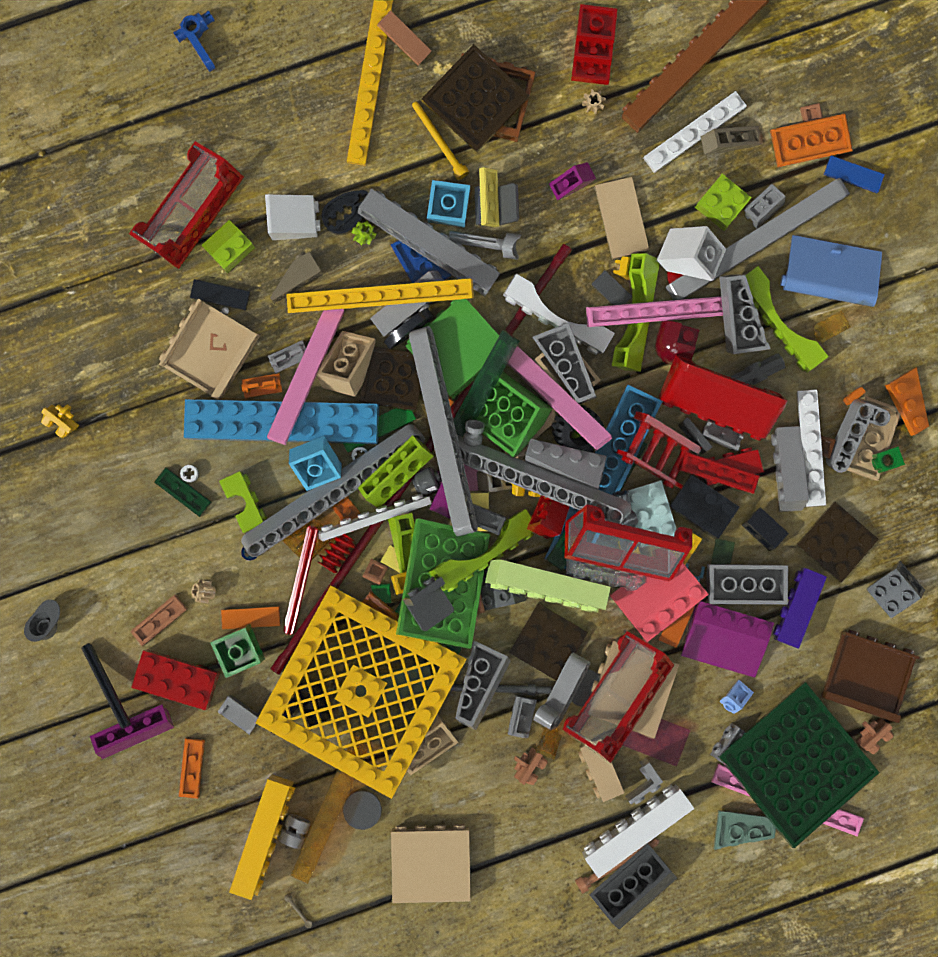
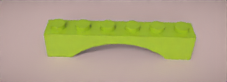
(643, 277)
(806, 351)
(512, 532)
(402, 534)

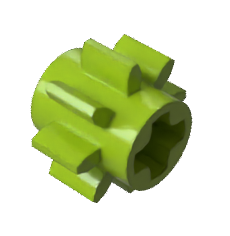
(364, 233)

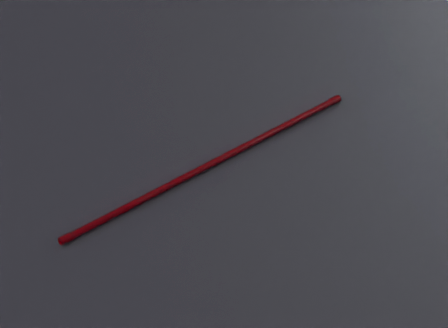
(284, 657)

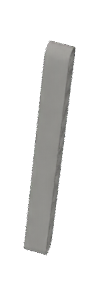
(765, 236)
(443, 431)
(542, 481)
(325, 496)

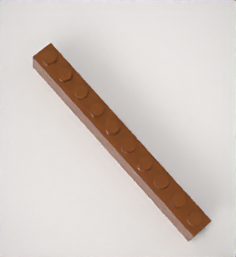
(690, 61)

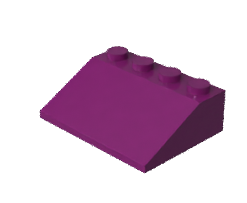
(727, 639)

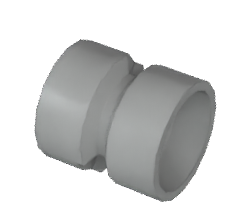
(291, 837)

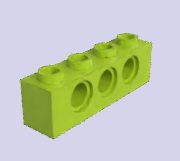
(395, 471)

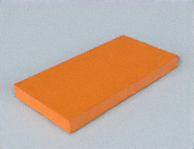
(811, 140)

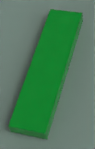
(388, 423)

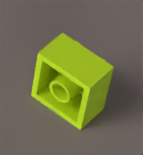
(723, 202)

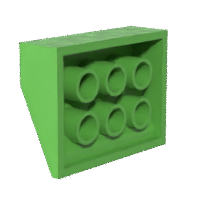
(512, 415)

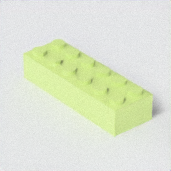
(552, 586)

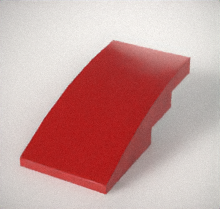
(594, 44)

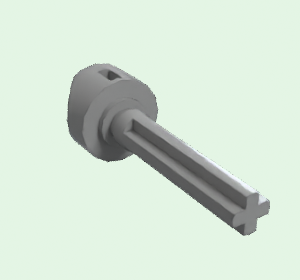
(507, 245)

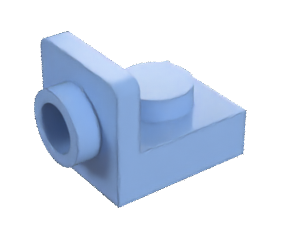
(736, 697)

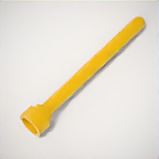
(459, 169)

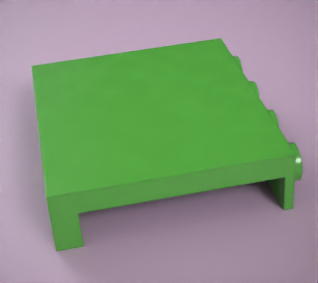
(462, 344)

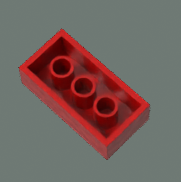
(175, 679)

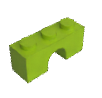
(238, 485)

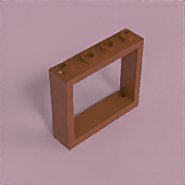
(522, 74)

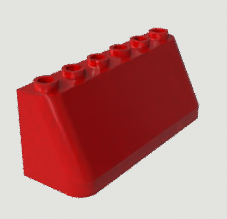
(721, 398)

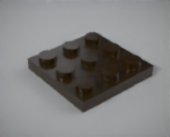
(391, 380)
(837, 541)
(547, 641)

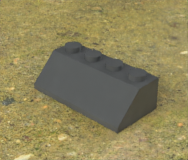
(633, 886)

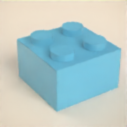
(448, 203)
(315, 463)

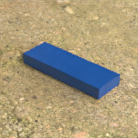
(854, 174)

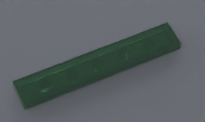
(485, 381)

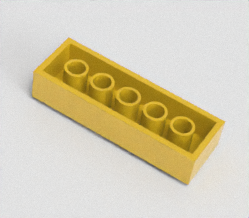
(261, 837)

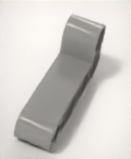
(854, 436)
(563, 692)

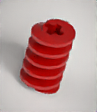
(336, 552)

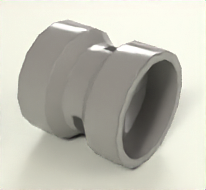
(473, 432)

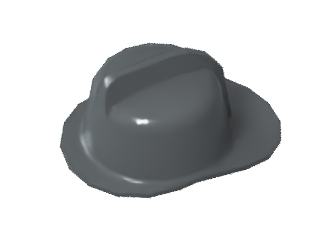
(43, 622)

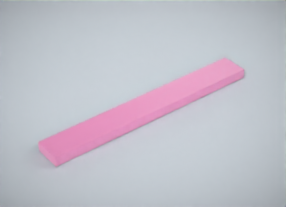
(654, 311)
(305, 376)
(559, 399)
(840, 819)

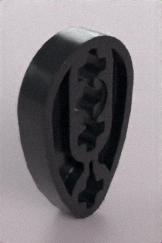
(337, 205)
(412, 324)

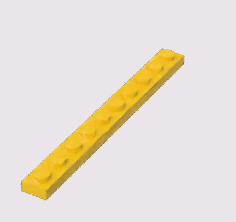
(369, 85)
(380, 296)

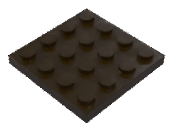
(475, 98)

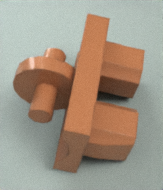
(873, 733)
(526, 766)

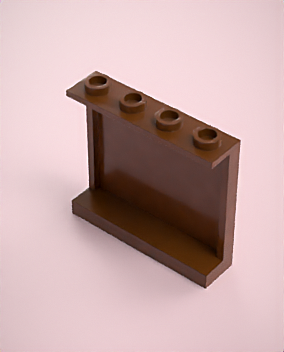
(869, 675)

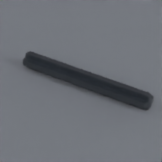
(106, 686)

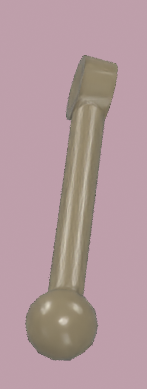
(308, 923)

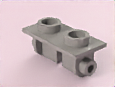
(287, 357)
(730, 735)

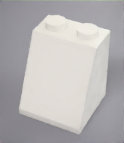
(292, 216)
(692, 252)

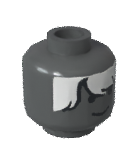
(427, 481)

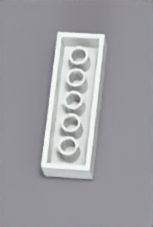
(637, 830)

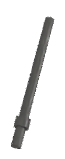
(531, 689)

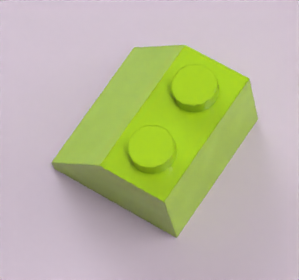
(228, 246)

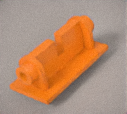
(261, 385)

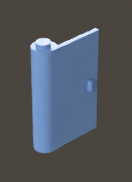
(833, 271)

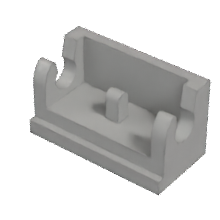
(765, 206)
(723, 436)
(239, 714)
(521, 717)

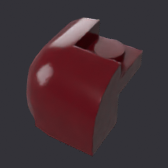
(675, 340)

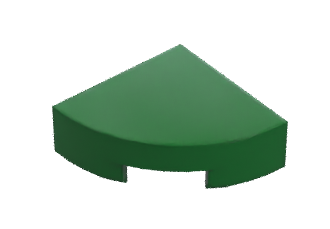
(383, 592)

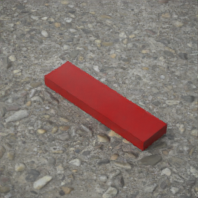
(719, 472)

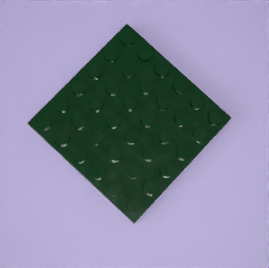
(798, 764)

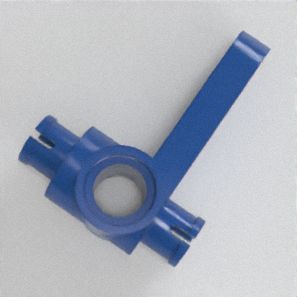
(193, 36)

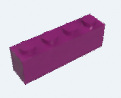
(142, 728)

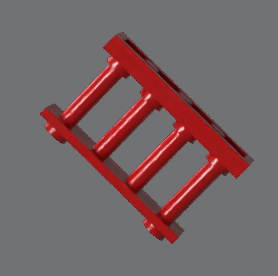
(673, 439)

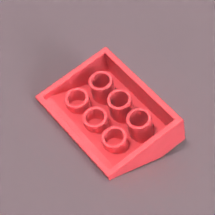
(659, 602)

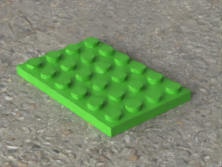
(430, 547)

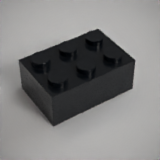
(703, 507)

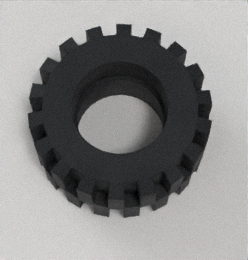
(562, 432)

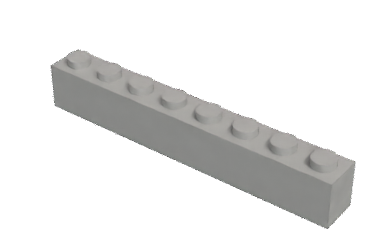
(427, 241)

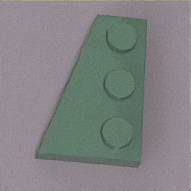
(741, 828)

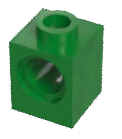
(895, 456)

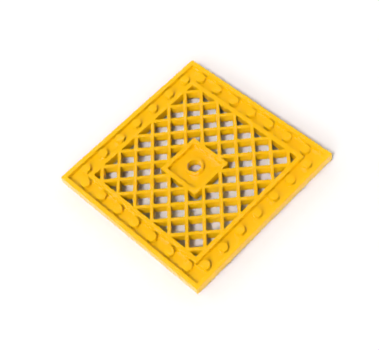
(307, 650)

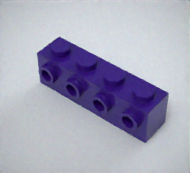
(799, 608)

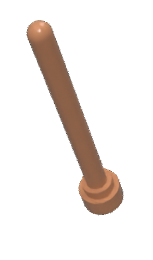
(585, 883)

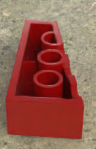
(548, 517)

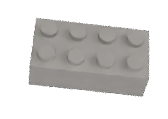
(747, 584)

